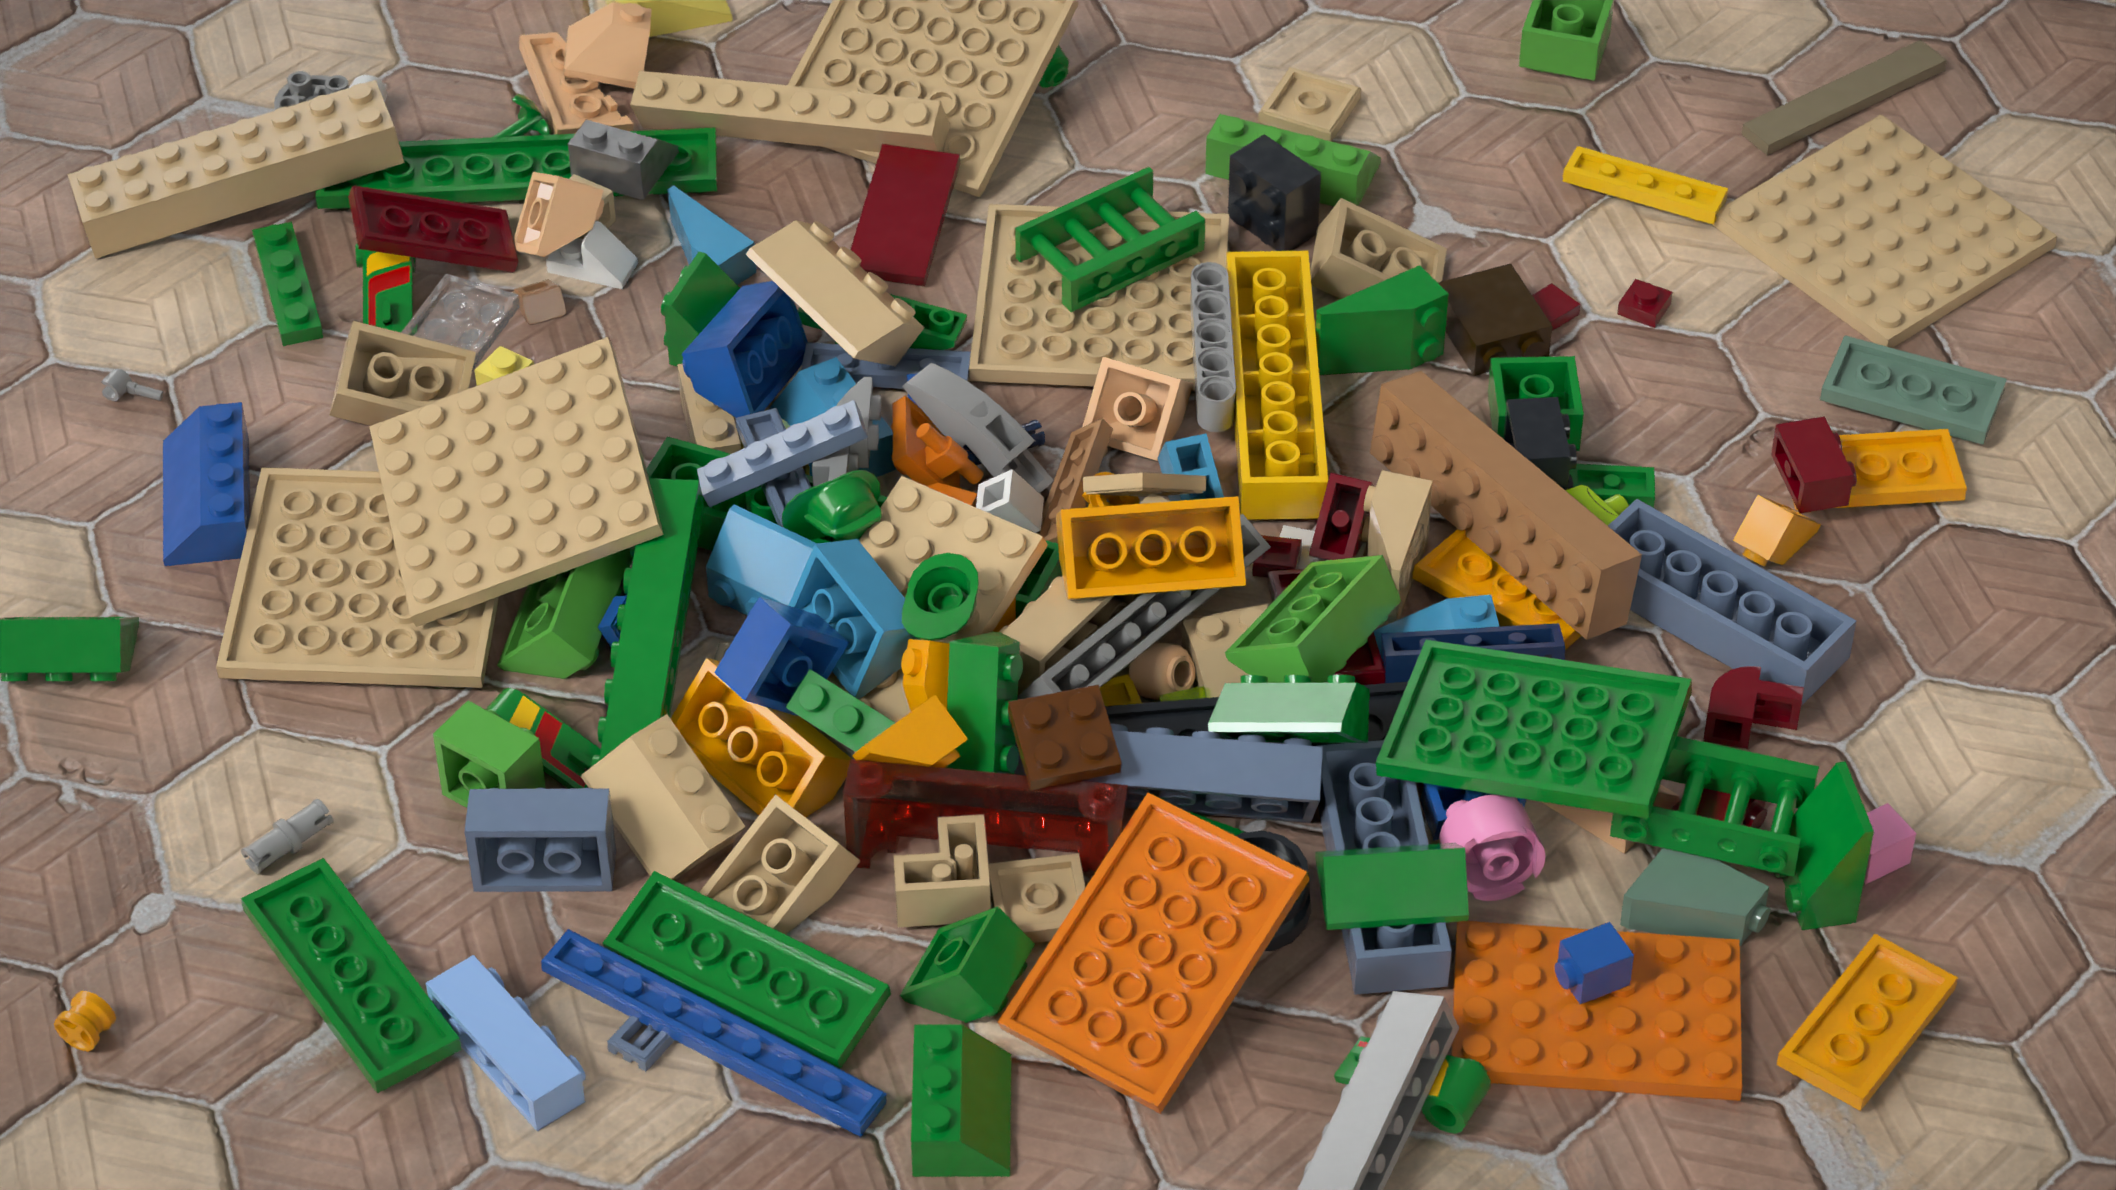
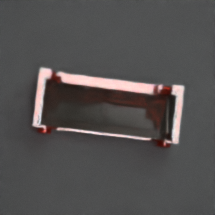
(907, 799)

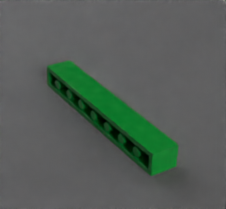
(653, 617)

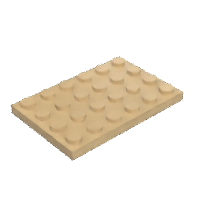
(927, 523)

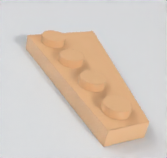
(564, 98)

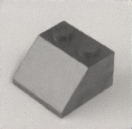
(619, 158)

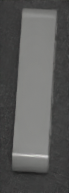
(1212, 347)

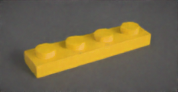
(1645, 185)

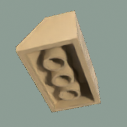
(838, 292)

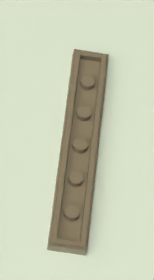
(1843, 97)

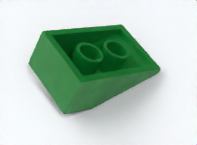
(1383, 326)
(1831, 853)

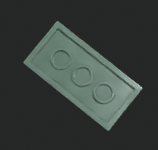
(1913, 389)

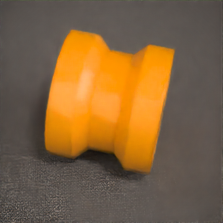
(85, 1021)

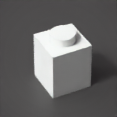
(1012, 500)

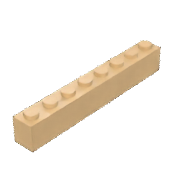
(788, 113)

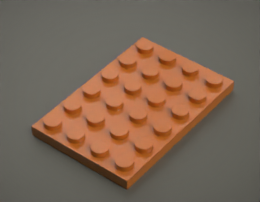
(1154, 952)
(1658, 1036)

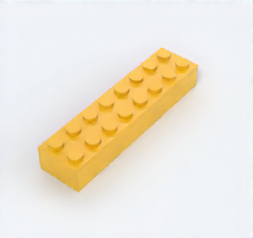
(1276, 386)

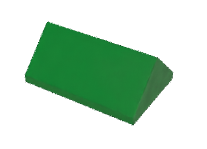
(1393, 885)

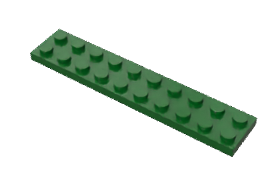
(503, 167)

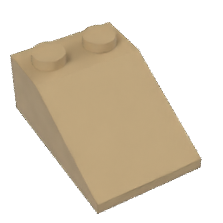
(1365, 249)
(395, 373)
(1398, 528)
(1208, 640)
(781, 869)

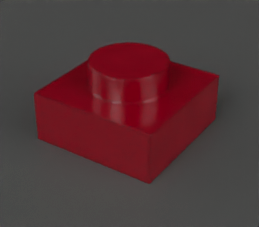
(1644, 303)

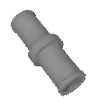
(287, 836)

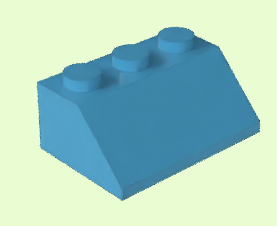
(818, 390)
(755, 561)
(861, 605)

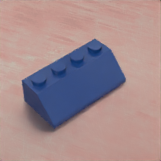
(747, 350)
(206, 486)

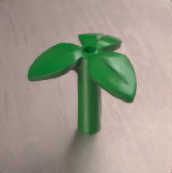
(529, 119)

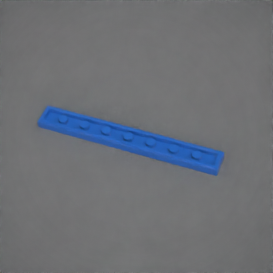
(715, 1032)

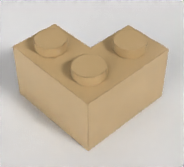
(947, 883)

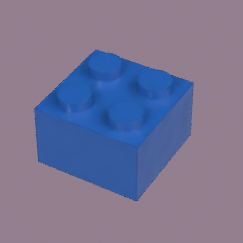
(776, 653)

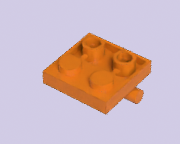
(925, 452)

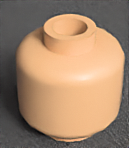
(1162, 670)

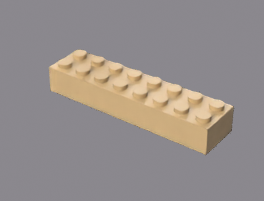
(235, 168)

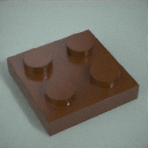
(1064, 737)

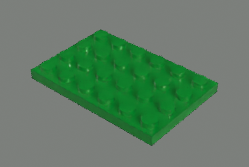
(1535, 728)

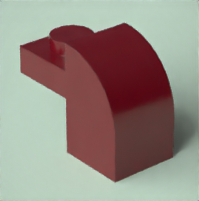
(1743, 699)

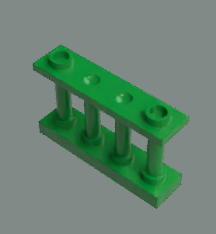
(1117, 267)
(1744, 777)

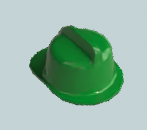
(835, 508)
(940, 597)

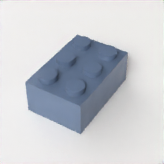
(540, 840)

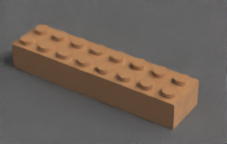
(1507, 505)

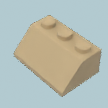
(665, 800)

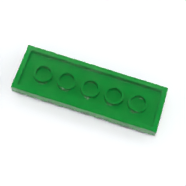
(748, 969)
(351, 975)

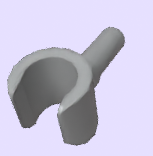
(120, 382)

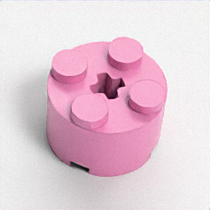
(1498, 844)

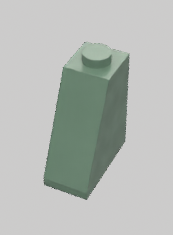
(1695, 898)

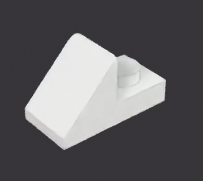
(596, 259)

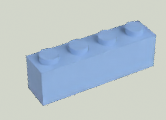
(508, 1043)

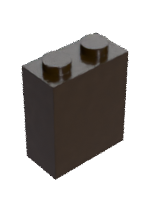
(1494, 318)

